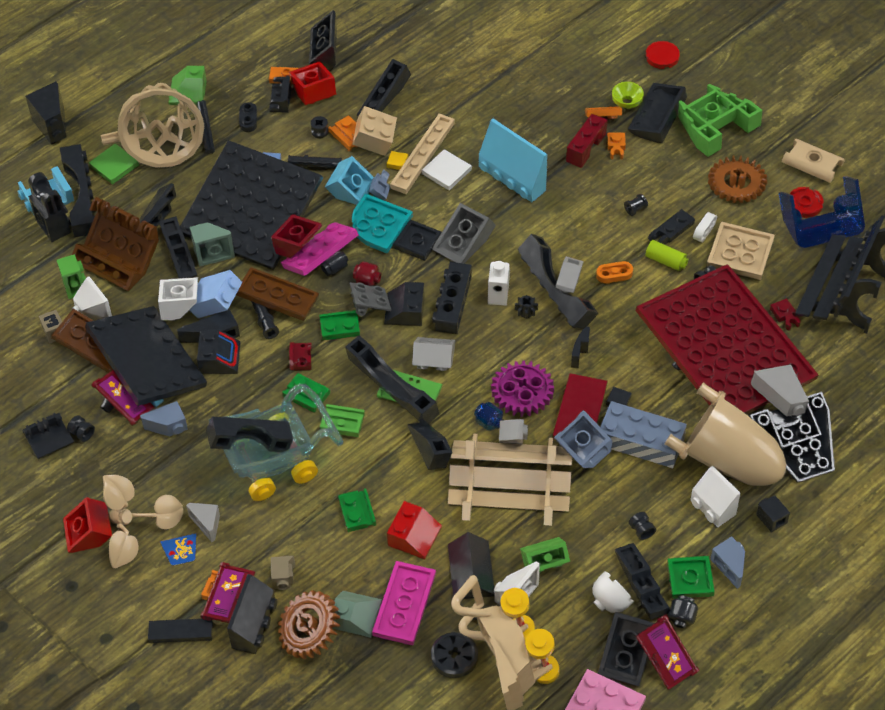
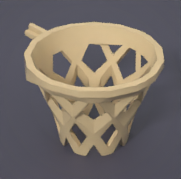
(131, 142)

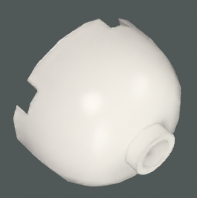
(610, 594)

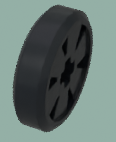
(464, 661)

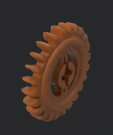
(756, 175)
(317, 629)

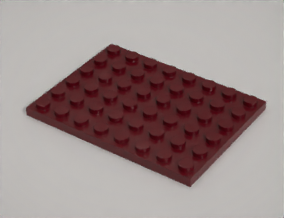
(722, 336)

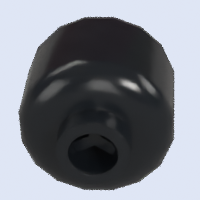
(683, 611)

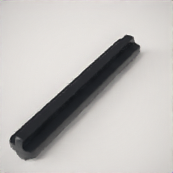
(207, 134)

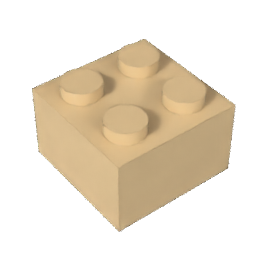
(374, 131)

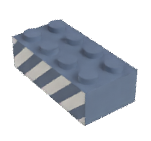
(642, 433)

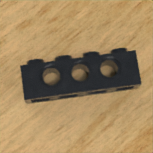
(453, 298)

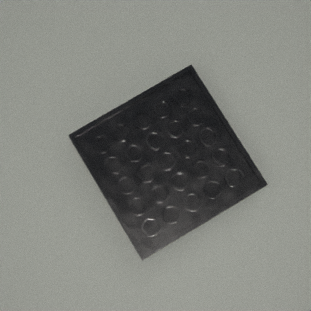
(252, 200)

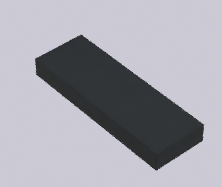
(180, 630)

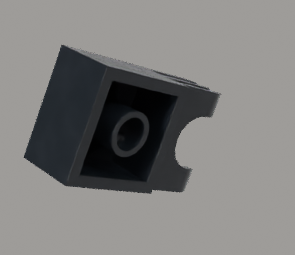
(48, 208)

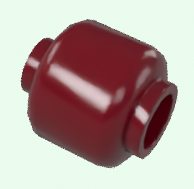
(367, 273)

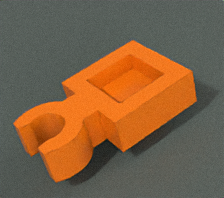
(616, 144)

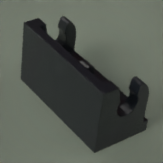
(280, 95)

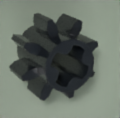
(526, 306)

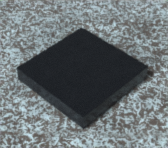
(416, 240)

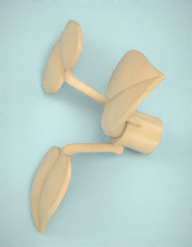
(116, 493)

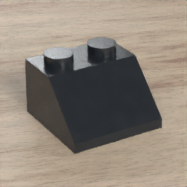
(406, 305)

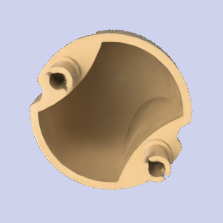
(732, 443)

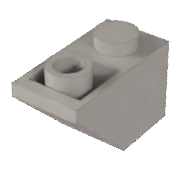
(569, 275)
(513, 431)

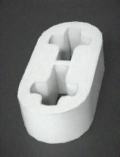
(705, 227)

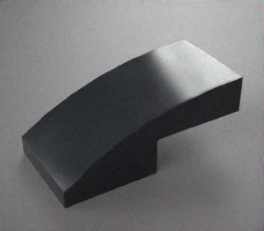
(580, 346)

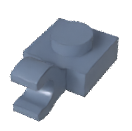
(379, 187)

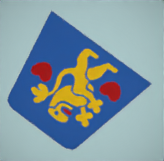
(180, 549)

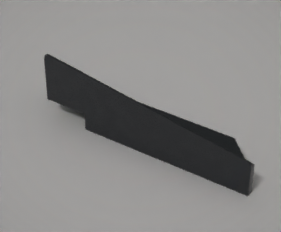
(159, 205)

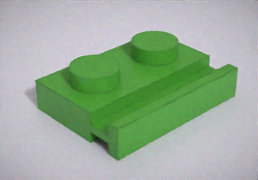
(346, 419)

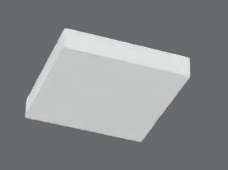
(446, 169)

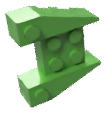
(713, 112)

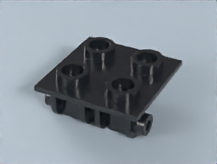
(47, 435)

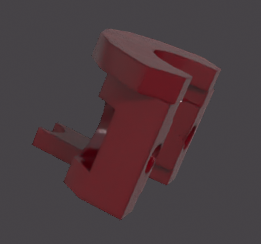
(300, 356)

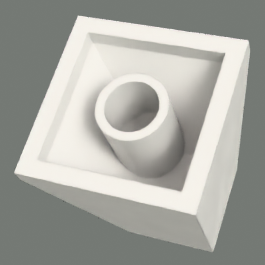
(91, 301)
(525, 579)

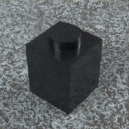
(772, 513)

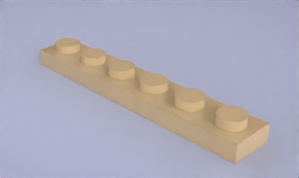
(422, 153)

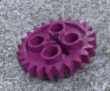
(533, 385)

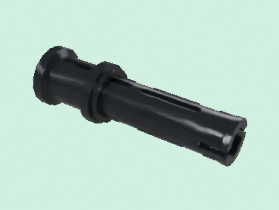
(265, 321)

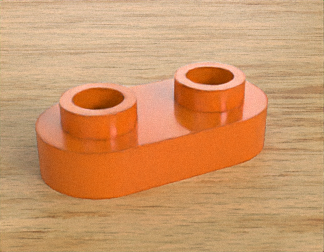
(614, 272)

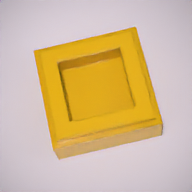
(396, 160)

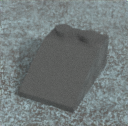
(463, 234)

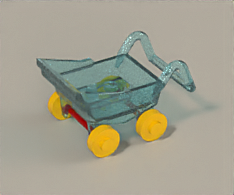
(253, 460)

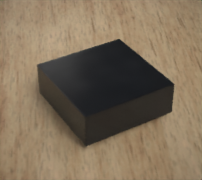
(619, 396)

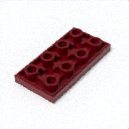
(579, 395)

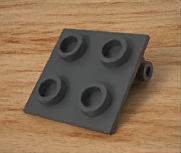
(368, 296)

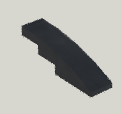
(177, 248)
(642, 581)

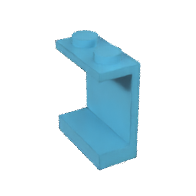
(57, 183)

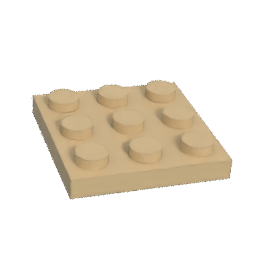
(741, 249)

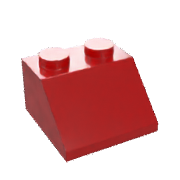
(313, 83)
(87, 526)
(413, 530)

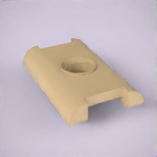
(812, 160)

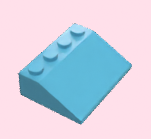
(513, 161)

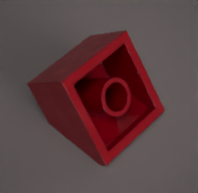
(294, 235)

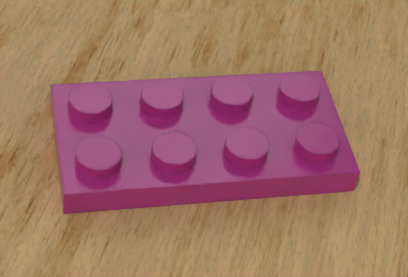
(320, 248)
(404, 603)

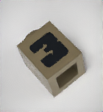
(50, 322)

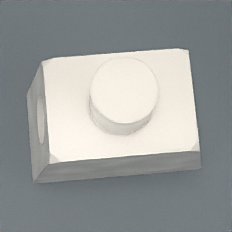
(499, 276)

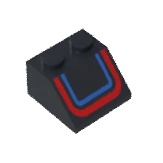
(218, 353)

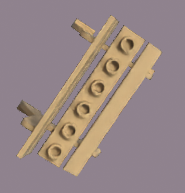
(509, 478)

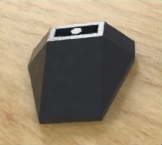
(803, 438)

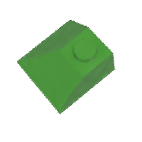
(190, 83)

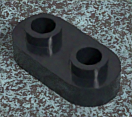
(248, 117)

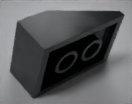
(623, 654)

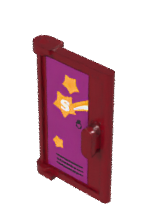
(118, 396)
(225, 593)
(669, 652)

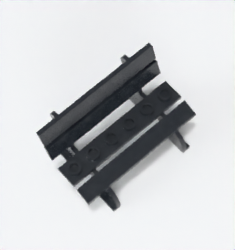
(855, 256)

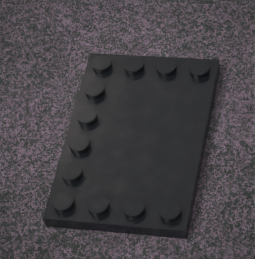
(145, 355)

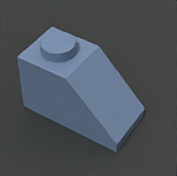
(165, 420)
(730, 560)

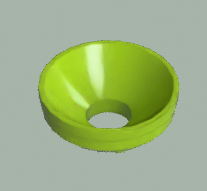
(627, 90)

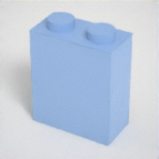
(215, 293)

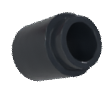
(334, 263)

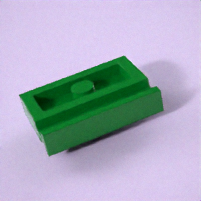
(339, 325)
(301, 398)
(356, 510)

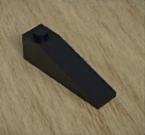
(388, 86)

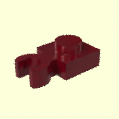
(785, 312)

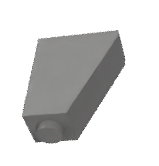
(782, 389)

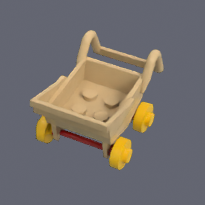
(519, 648)

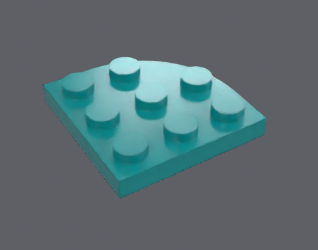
(379, 222)

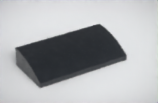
(657, 112)

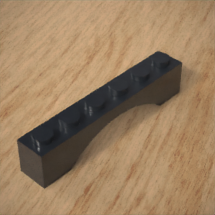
(74, 165)
(538, 256)
(410, 398)

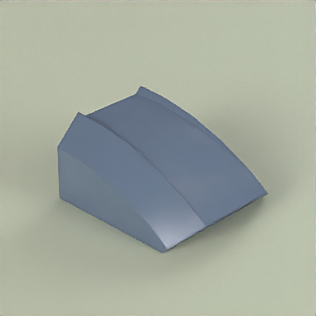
(585, 441)

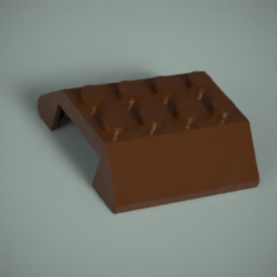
(117, 245)

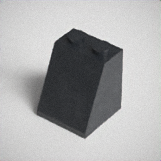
(48, 112)

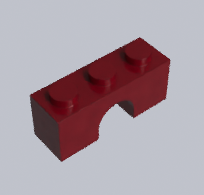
(590, 133)

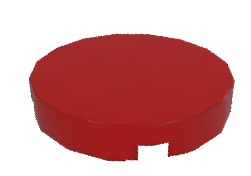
(662, 54)
(807, 201)

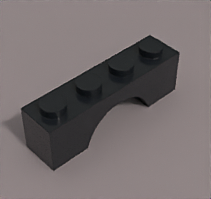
(272, 434)

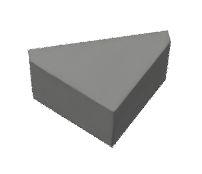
(205, 517)

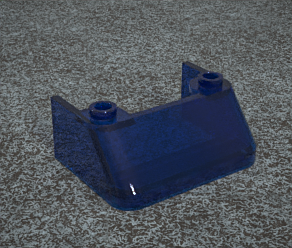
(845, 220)

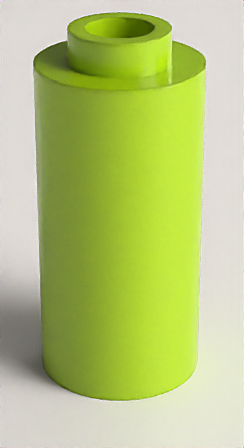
(666, 255)

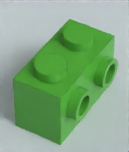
(71, 274)
(547, 553)

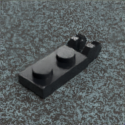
(672, 227)

